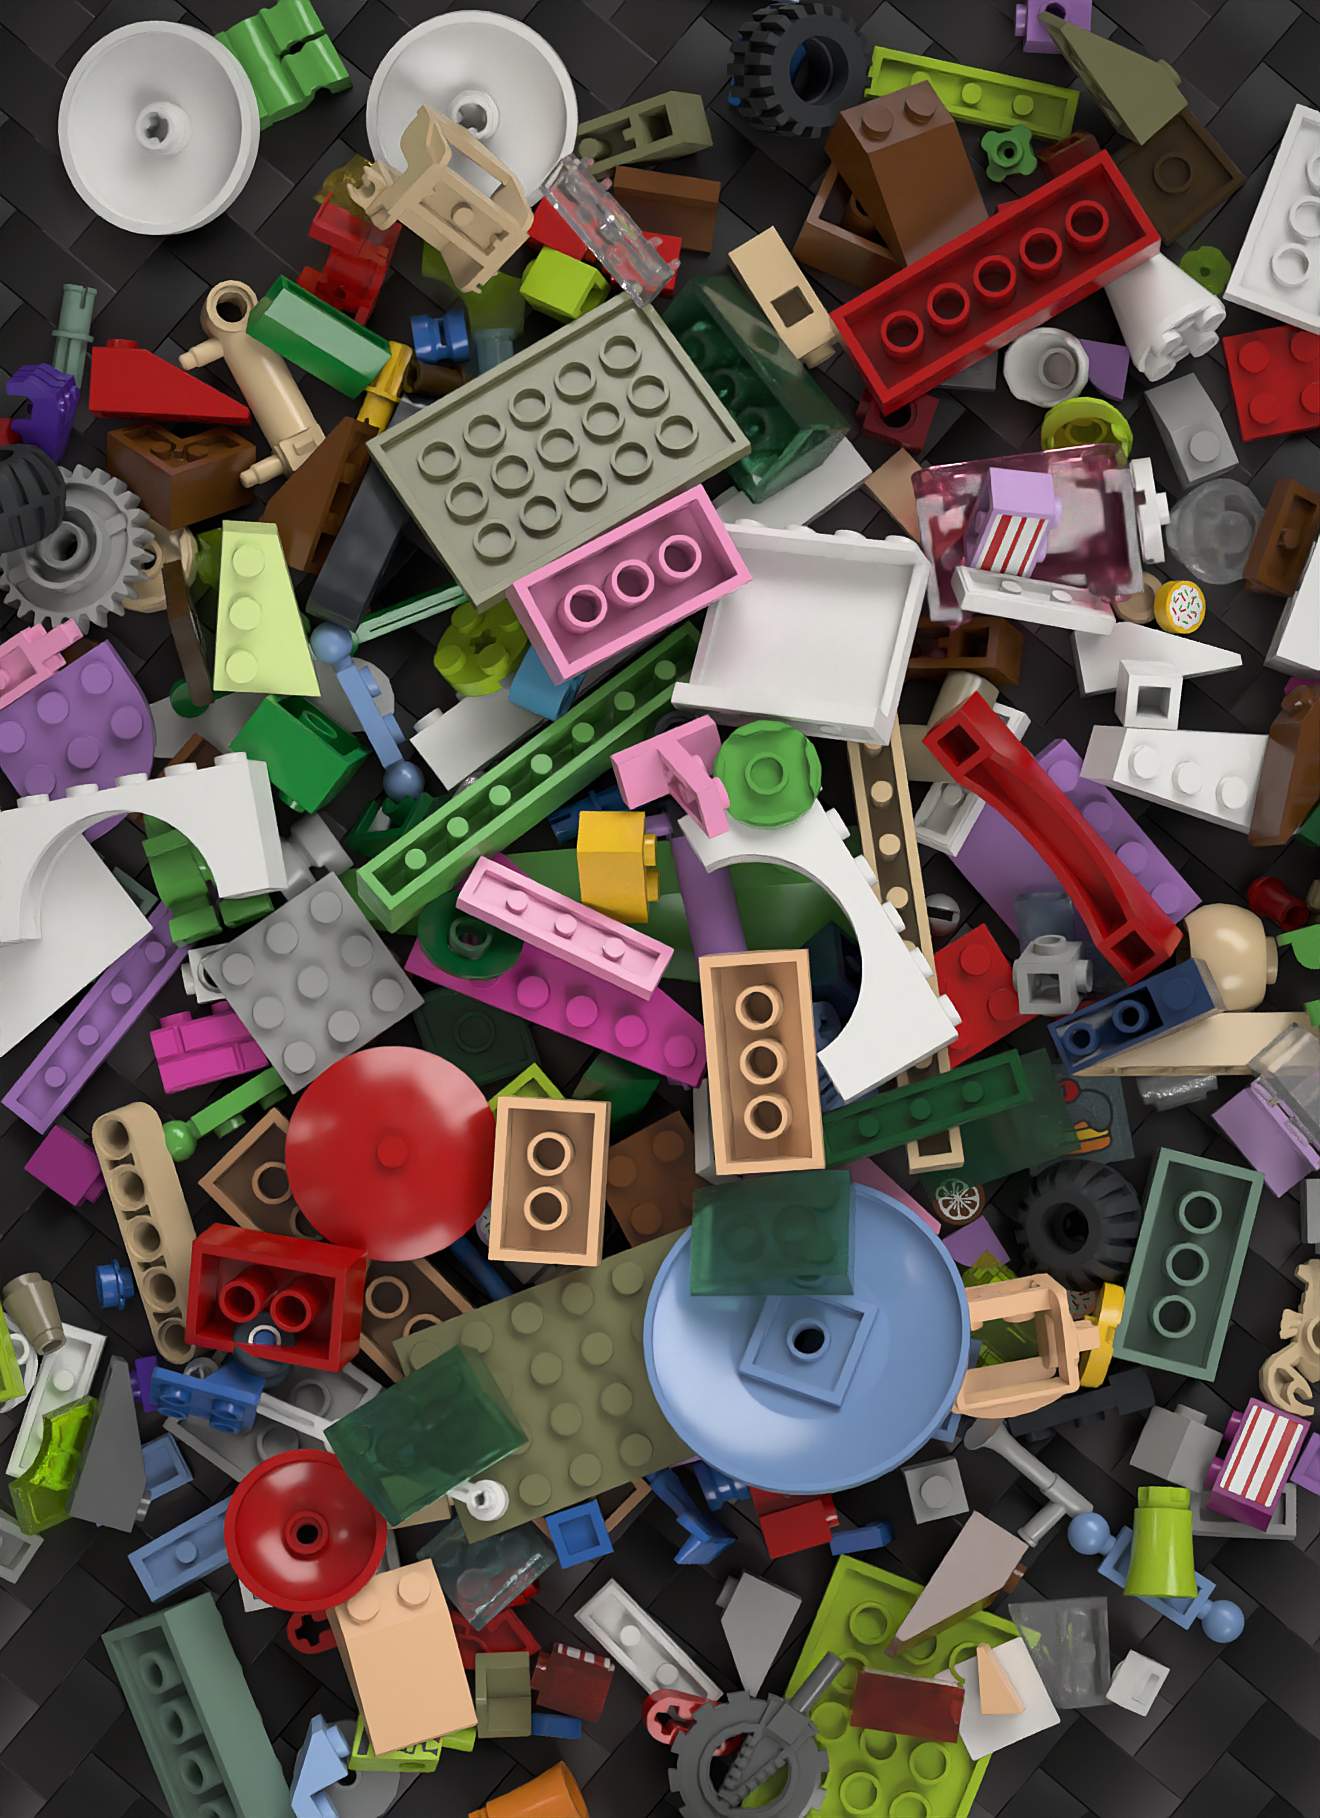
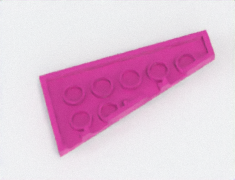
(585, 1008)

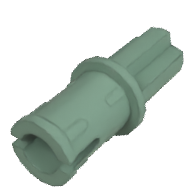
(73, 330)

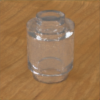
(1174, 1091)

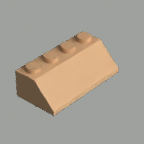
(762, 1061)

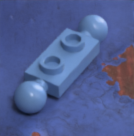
(333, 646)
(1220, 1619)

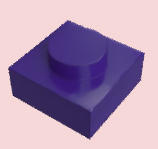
(141, 1380)

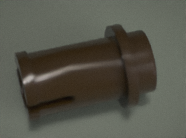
(433, 379)

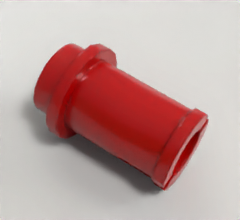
(1270, 899)

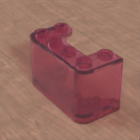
(1090, 546)

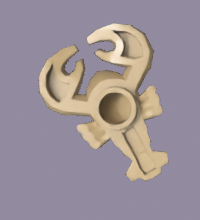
(1277, 1376)

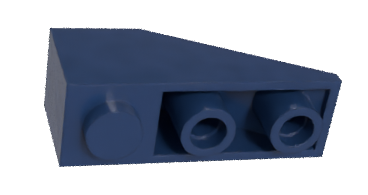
(1137, 1016)

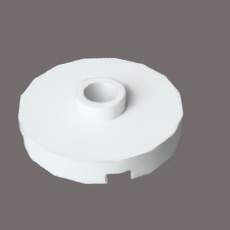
(1150, 510)

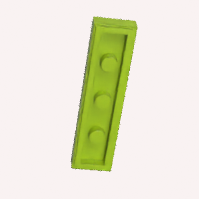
(978, 94)

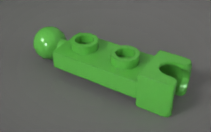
(225, 1114)

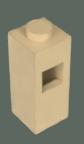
(784, 296)

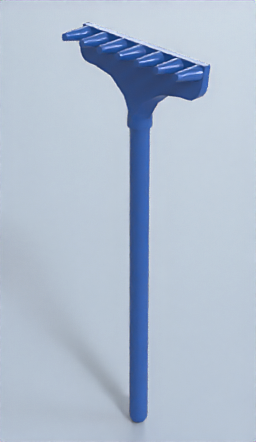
(708, 1534)

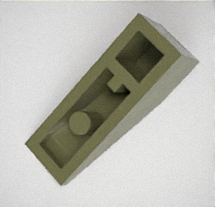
(1127, 86)
(644, 134)

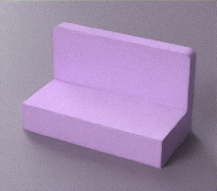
(1264, 1140)

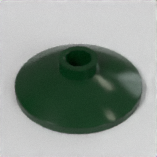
(445, 929)

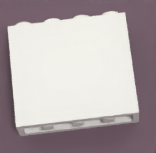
(812, 635)

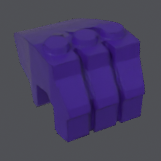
(51, 407)

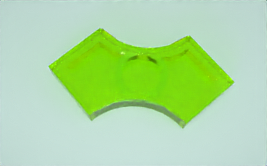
(495, 307)
(44, 1488)

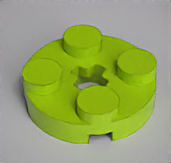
(464, 654)

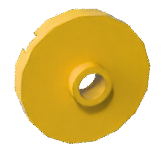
(1106, 1315)

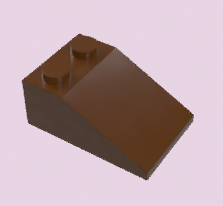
(908, 170)
(843, 238)

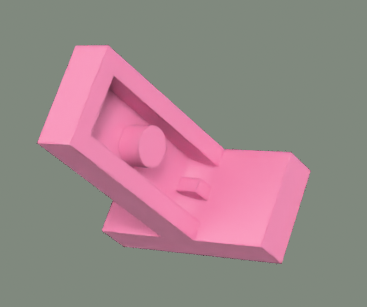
(677, 765)

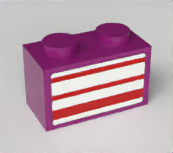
(1257, 1463)

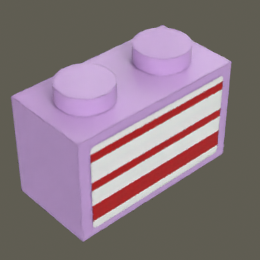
(1011, 522)

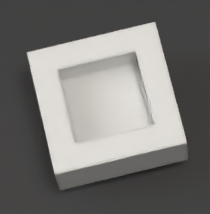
(1137, 1682)

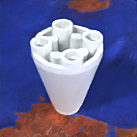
(1164, 315)

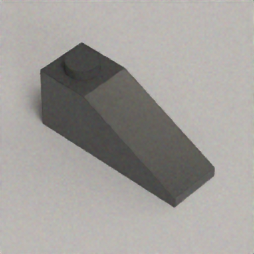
(111, 1467)

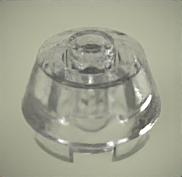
(1215, 530)

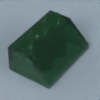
(426, 1434)

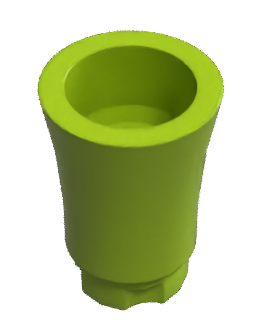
(1162, 1545)

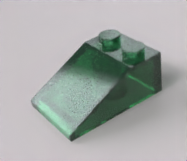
(1011, 1138)
(775, 1236)

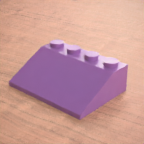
(1005, 864)

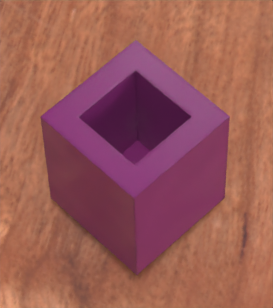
(68, 1167)

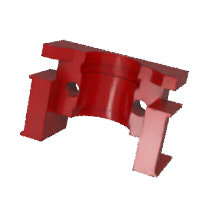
(355, 263)

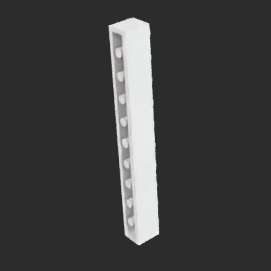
(489, 725)

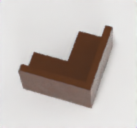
(181, 477)

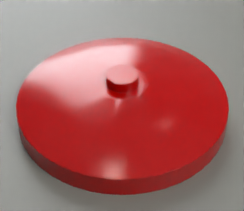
(392, 1153)

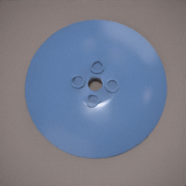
(824, 1417)

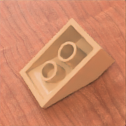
(403, 1659)

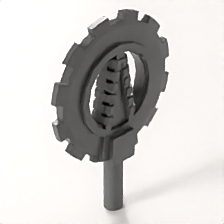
(776, 1733)

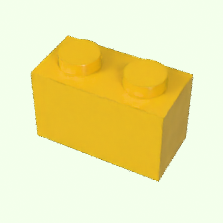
(616, 864)

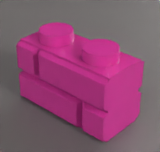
(205, 1049)

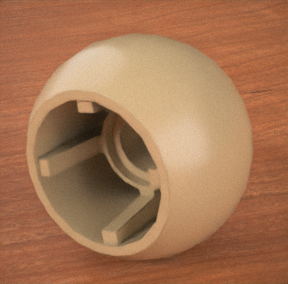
(1234, 951)

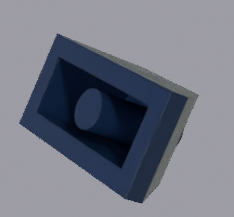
(835, 968)

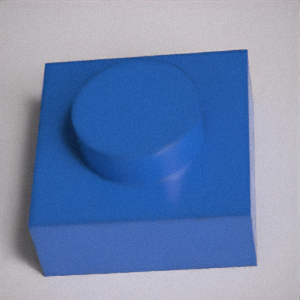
(579, 1533)

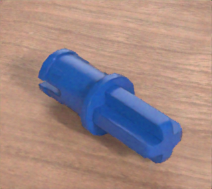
(566, 820)

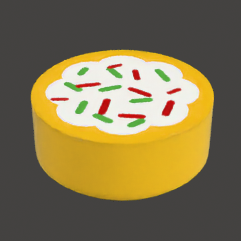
(1179, 607)

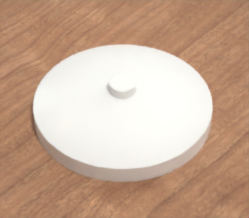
(488, 78)
(158, 128)

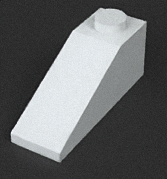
(1099, 655)

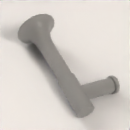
(1062, 1496)

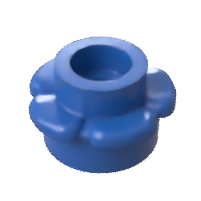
(113, 1285)

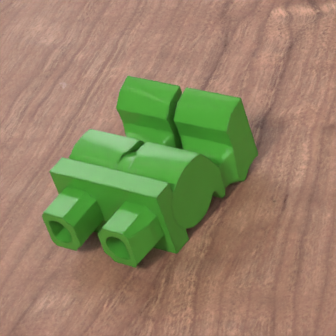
(282, 80)
(182, 884)

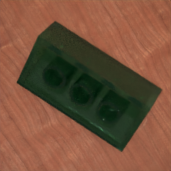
(758, 383)

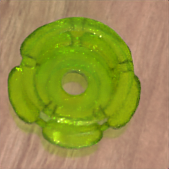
(1212, 259)

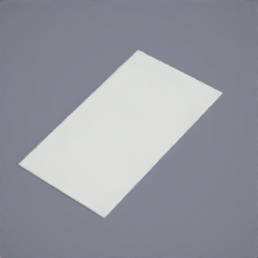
(84, 929)

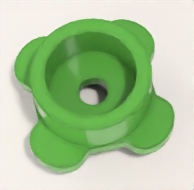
(1020, 164)

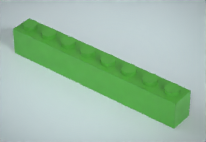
(526, 784)

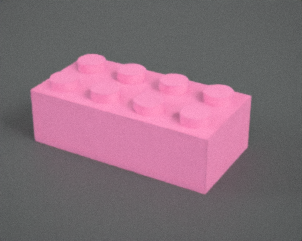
(627, 585)

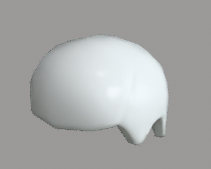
(1046, 367)

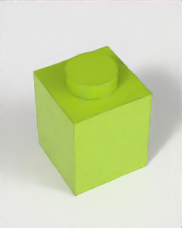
(562, 286)

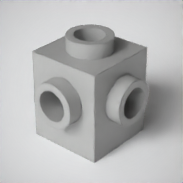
(1052, 976)

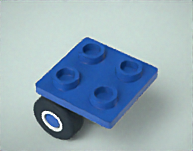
(234, 1391)

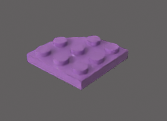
(79, 731)

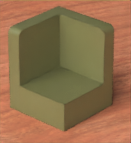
(503, 1694)

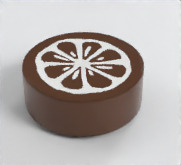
(960, 1207)

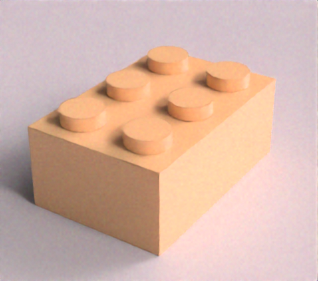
(549, 1180)

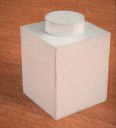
(1148, 694)

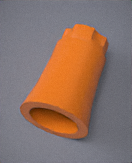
(547, 1796)

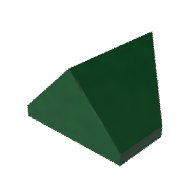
(385, 824)
(623, 1085)

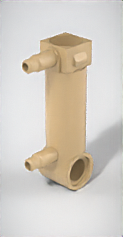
(262, 380)

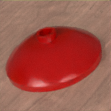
(272, 1507)

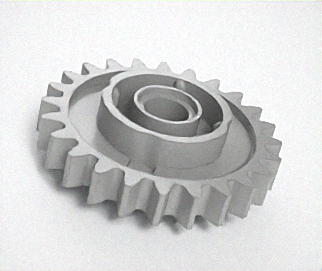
(102, 569)

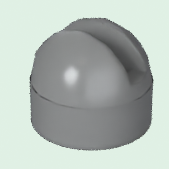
(945, 903)

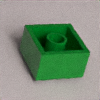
(303, 749)

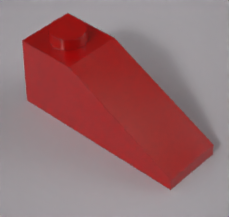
(143, 386)

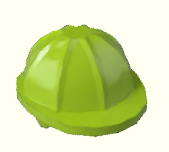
(1085, 422)

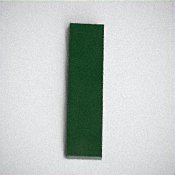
(925, 1108)

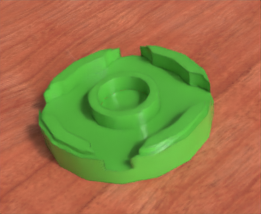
(768, 774)

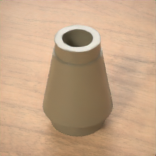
(34, 1310)

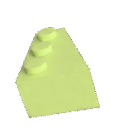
(258, 619)

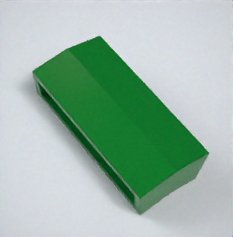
(318, 337)

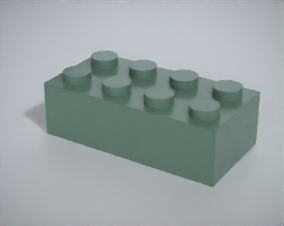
(1186, 1263)

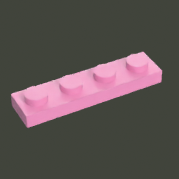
(564, 928)

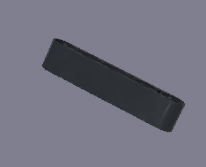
(363, 542)

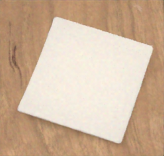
(992, 1732)

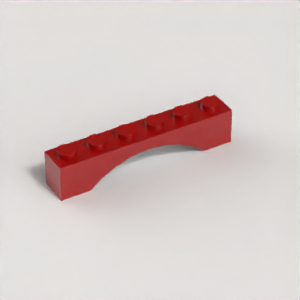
(1111, 901)

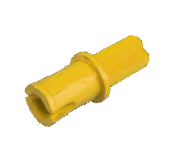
(386, 388)

